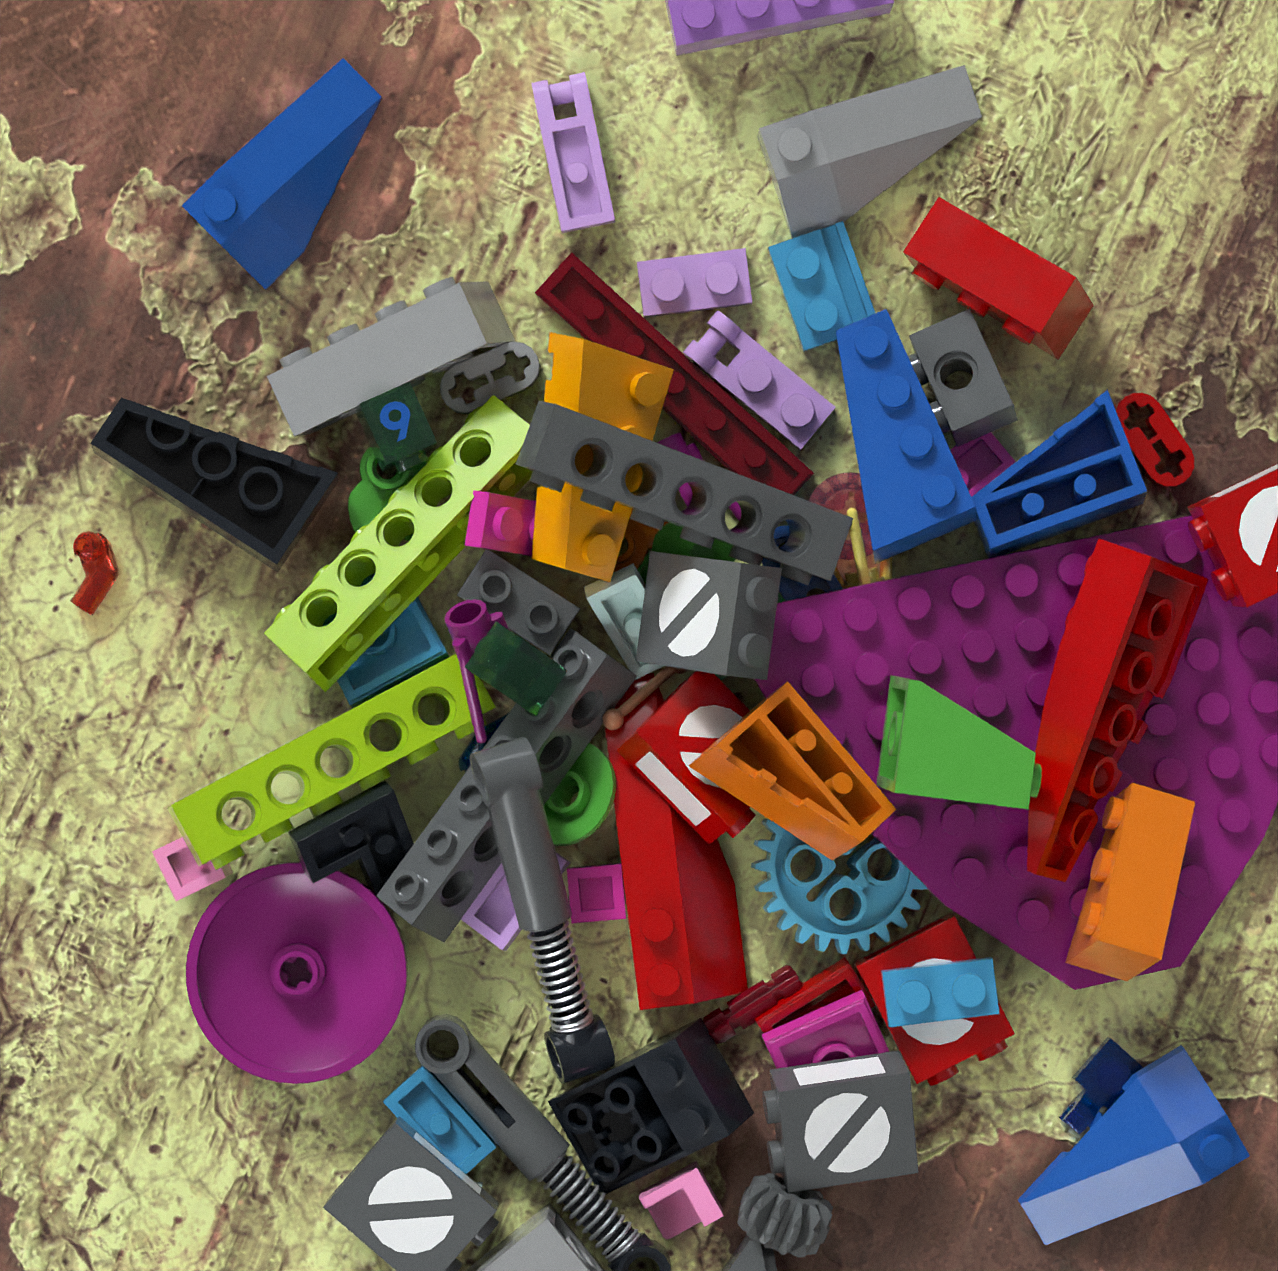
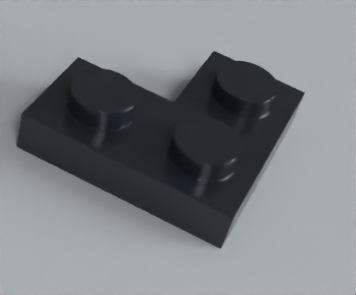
(360, 829)

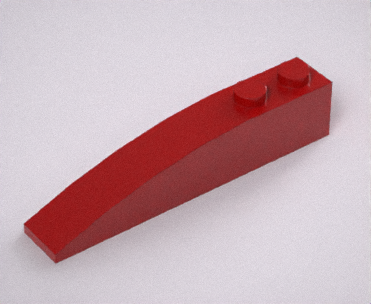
(1109, 665)
(674, 886)

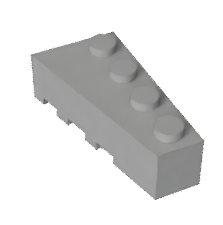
(394, 351)

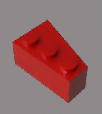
(998, 278)

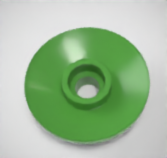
(596, 783)

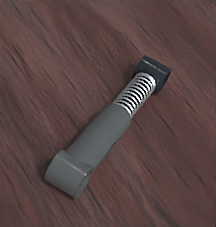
(511, 788)
(532, 1143)

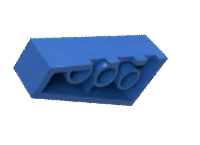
(901, 453)

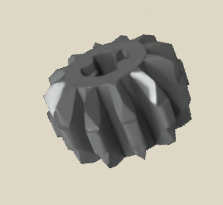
(784, 1220)

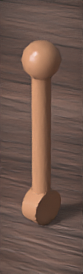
(614, 718)

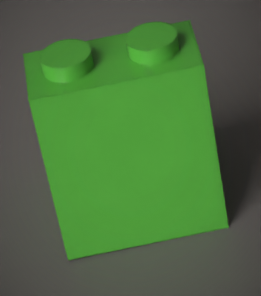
(950, 753)

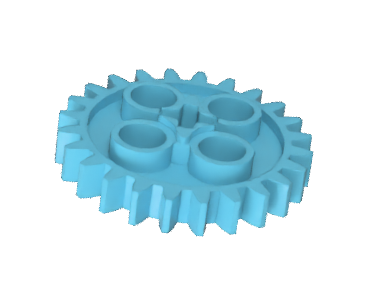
(875, 900)

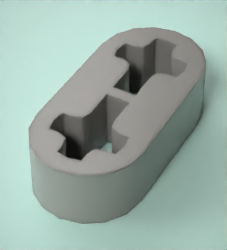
(484, 365)

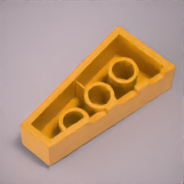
(616, 392)

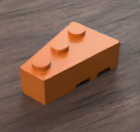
(820, 801)
(1132, 883)

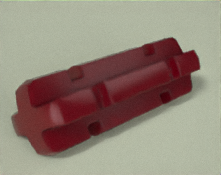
(751, 1004)

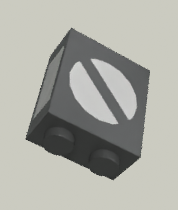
(708, 615)
(841, 1121)
(413, 1203)

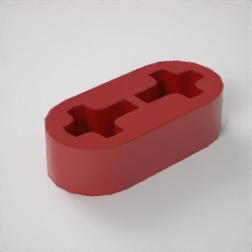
(1164, 432)

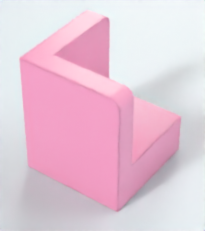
(182, 871)
(681, 1201)

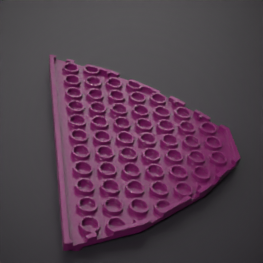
(990, 645)

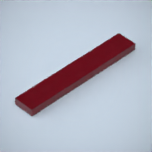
(692, 396)

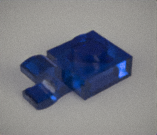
(1102, 1083)

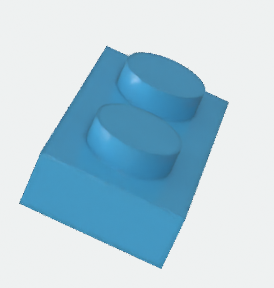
(940, 992)
(440, 1119)

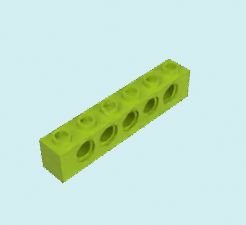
(405, 569)
(201, 813)

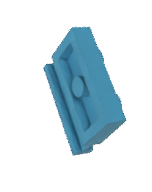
(821, 284)

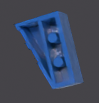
(1061, 484)

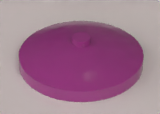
(296, 973)

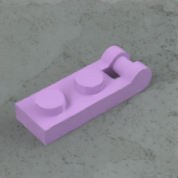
(573, 155)
(760, 381)

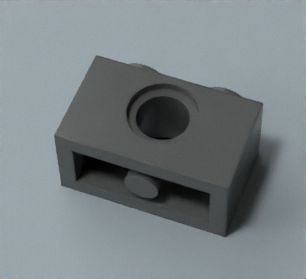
(955, 347)
(526, 604)

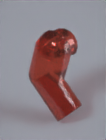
(99, 568)

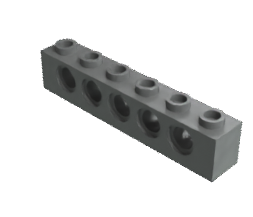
(814, 534)
(459, 845)

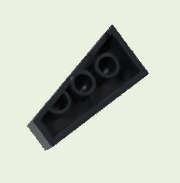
(230, 486)

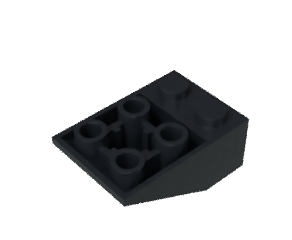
(652, 1107)

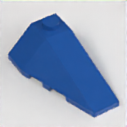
(282, 180)
(1145, 1148)

